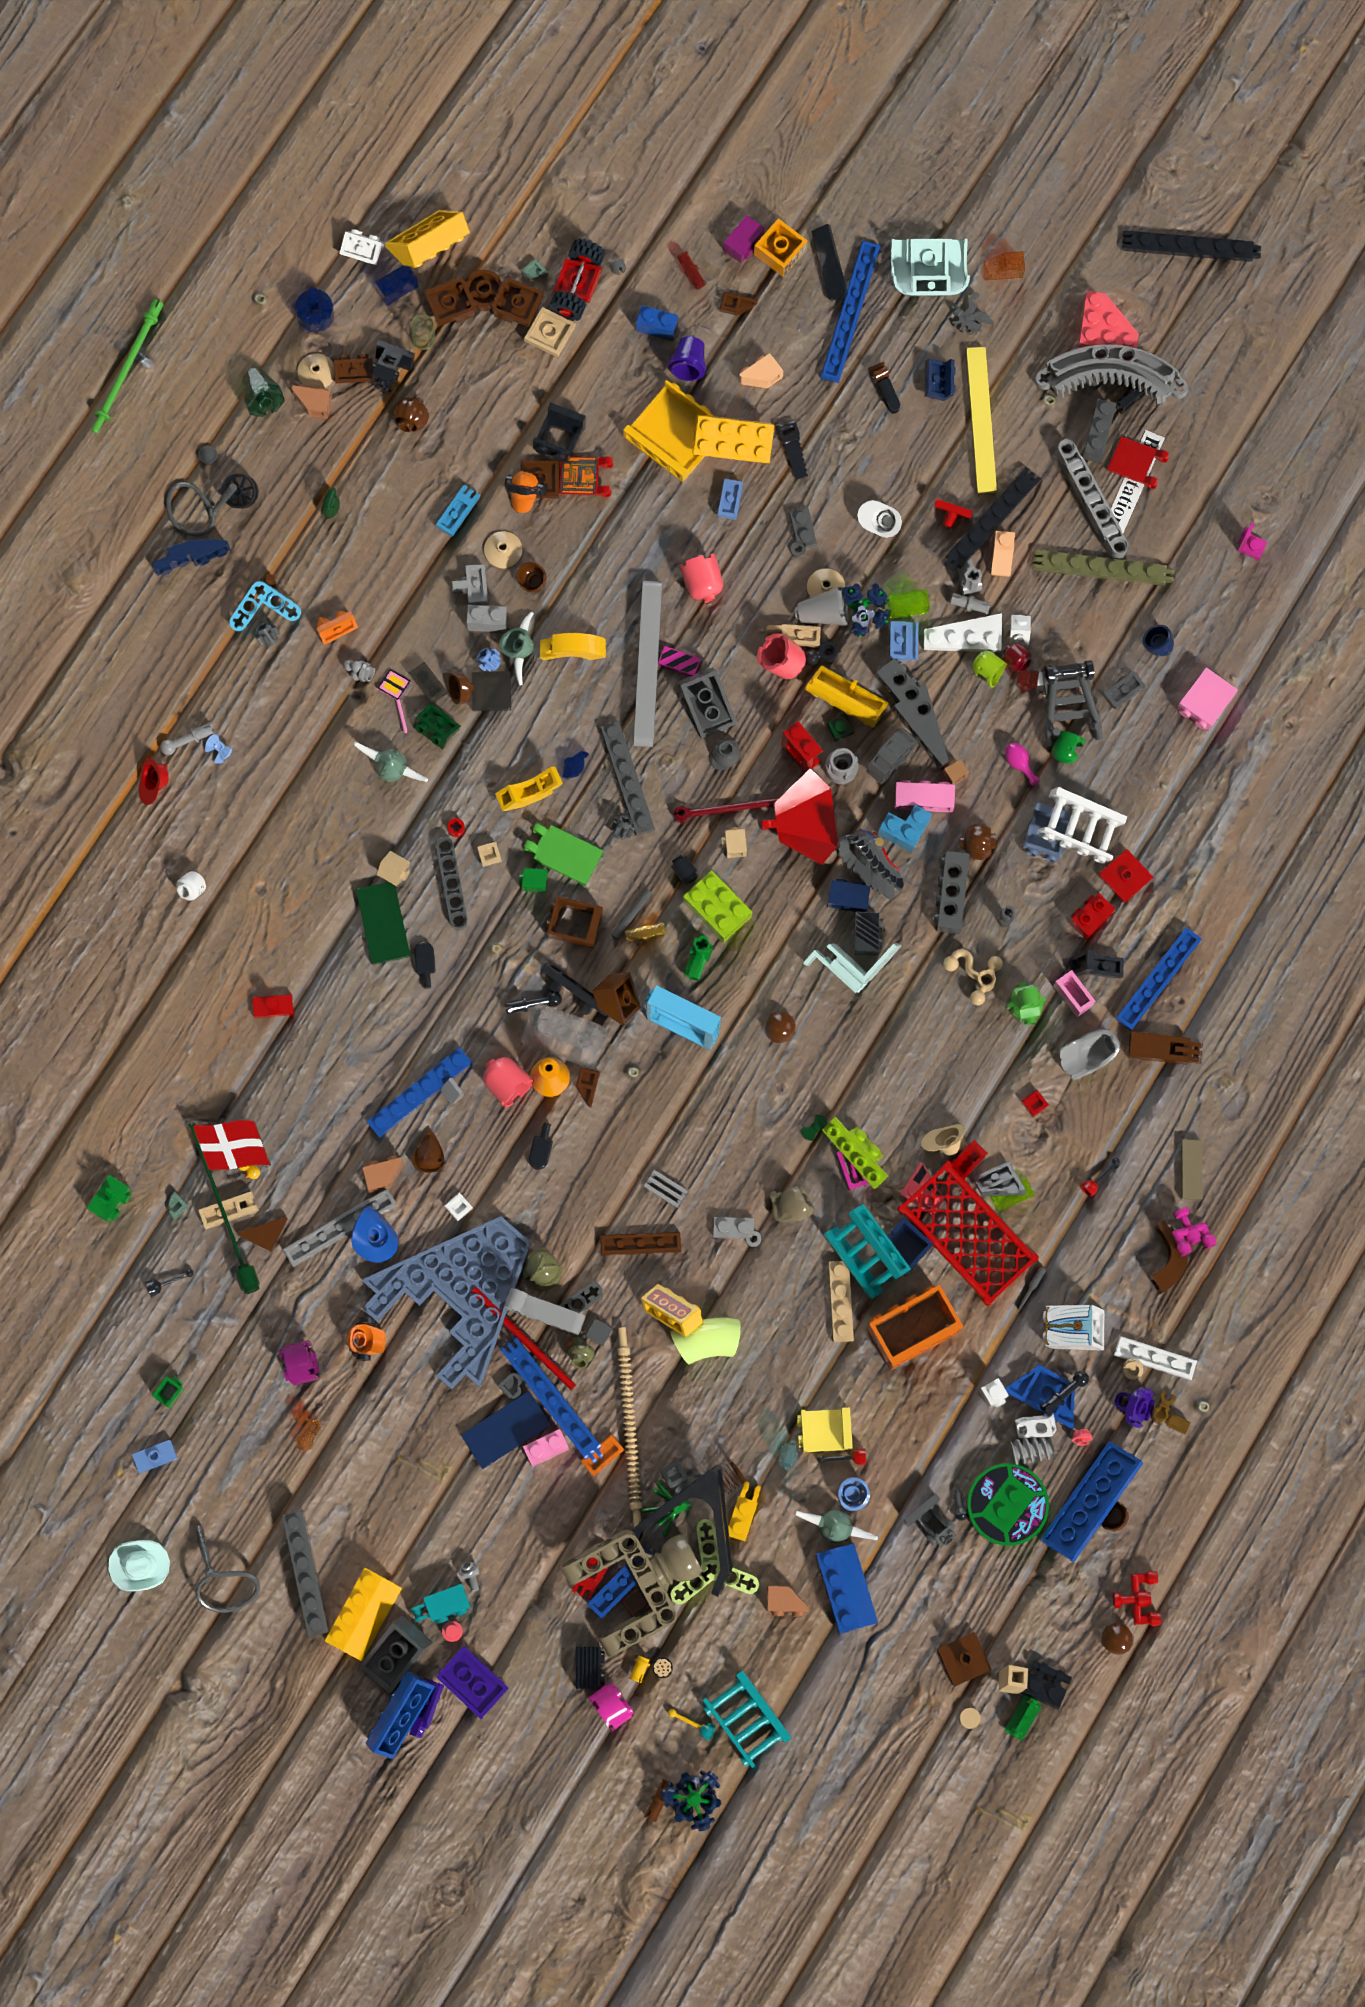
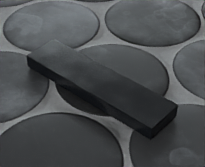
(829, 262)

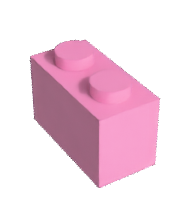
(1074, 993)
(546, 1448)

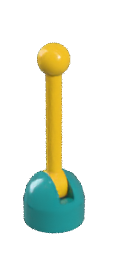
(706, 1729)

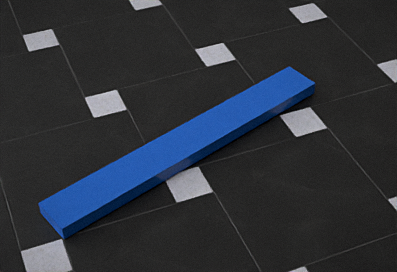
(850, 312)

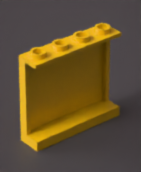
(667, 430)

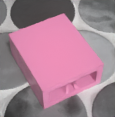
(1207, 699)

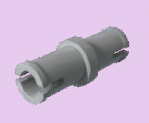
(970, 603)

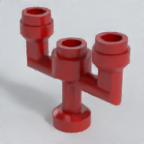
(1140, 1598)

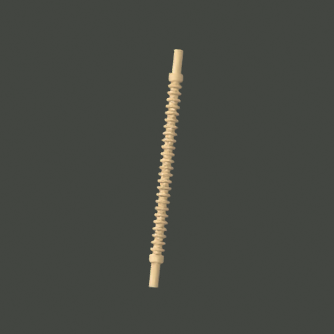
(623, 1352)

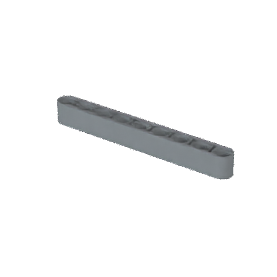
(647, 663)

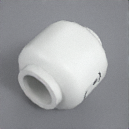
(191, 886)

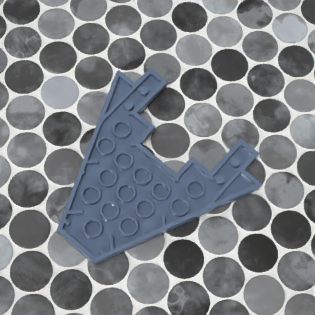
(479, 1258)

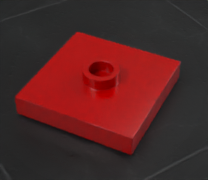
(1125, 876)

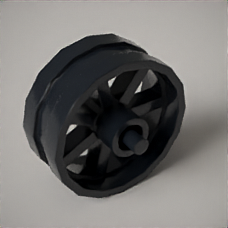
(241, 491)

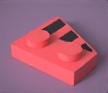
(916, 1181)

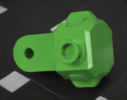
(1026, 1003)

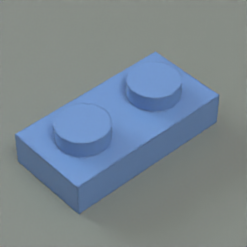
(730, 499)

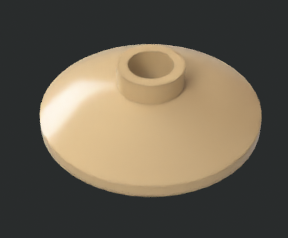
(319, 378)
(503, 558)
(816, 580)

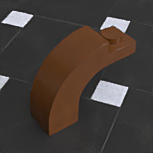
(1175, 1266)

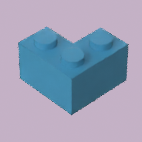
(908, 832)

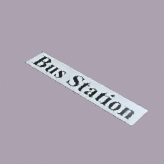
(1131, 490)

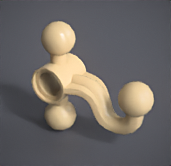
(994, 964)

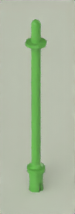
(150, 318)

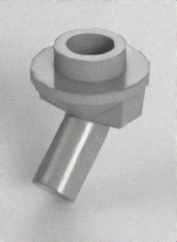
(470, 1570)

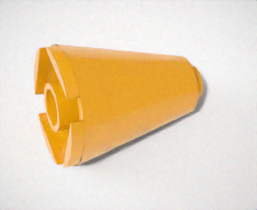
(550, 1076)

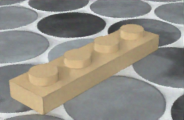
(841, 1302)

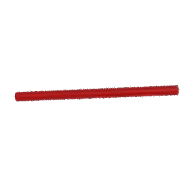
(527, 1342)

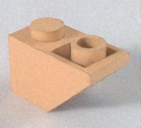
(762, 373)

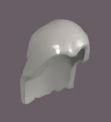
(1089, 1053)

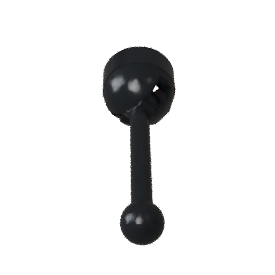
(154, 1286)

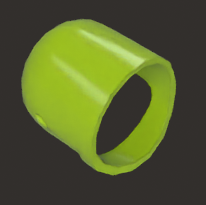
(988, 665)

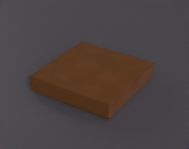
(546, 472)

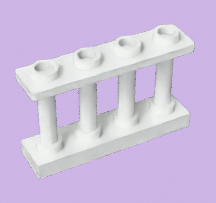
(1095, 811)

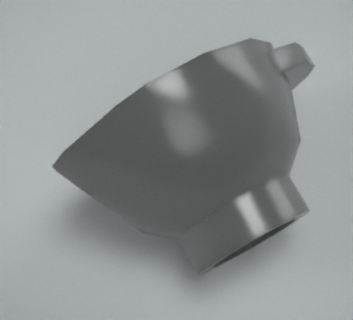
(725, 754)

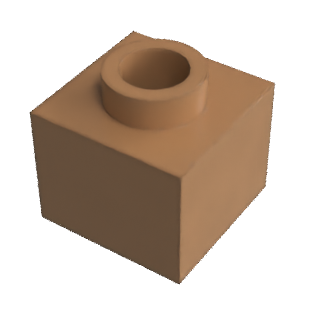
(955, 772)

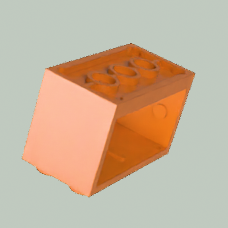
(955, 1327)

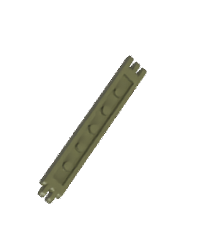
(1102, 568)

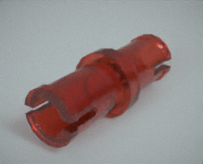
(691, 270)

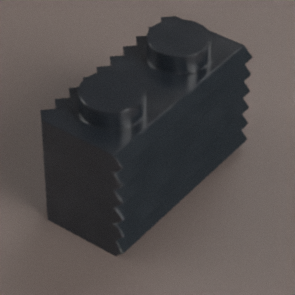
(589, 1667)

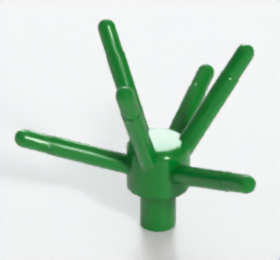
(678, 1509)

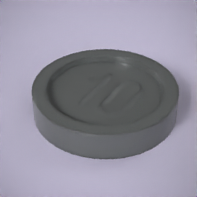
(208, 455)

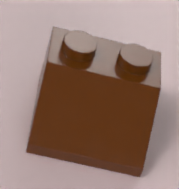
(617, 997)

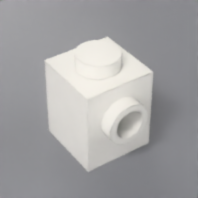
(994, 1394)

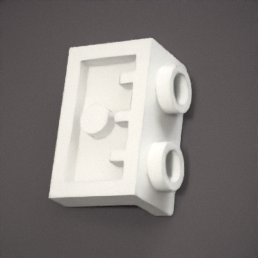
(361, 247)

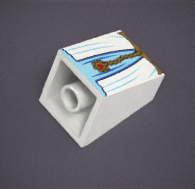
(1074, 1327)

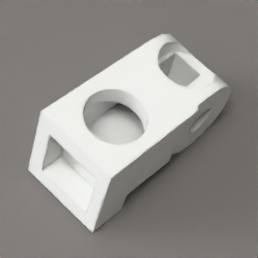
(1036, 1426)

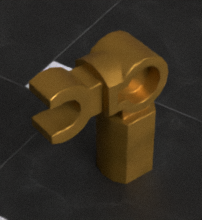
(1160, 1415)

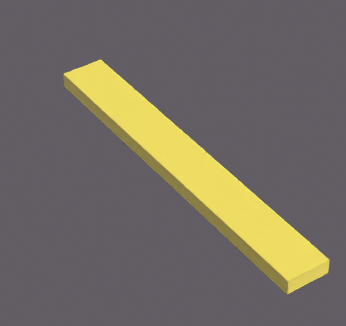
(981, 420)

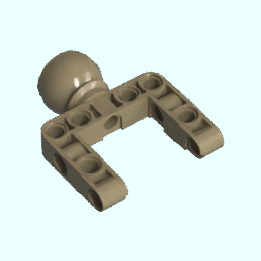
(652, 1575)

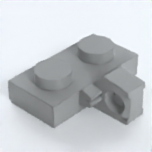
(473, 584)

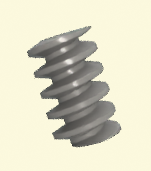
(1031, 1449)

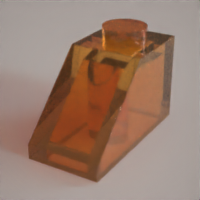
(1005, 266)

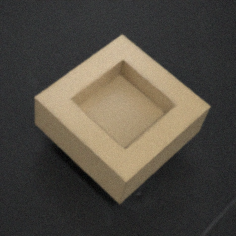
(489, 854)

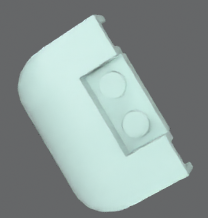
(929, 266)

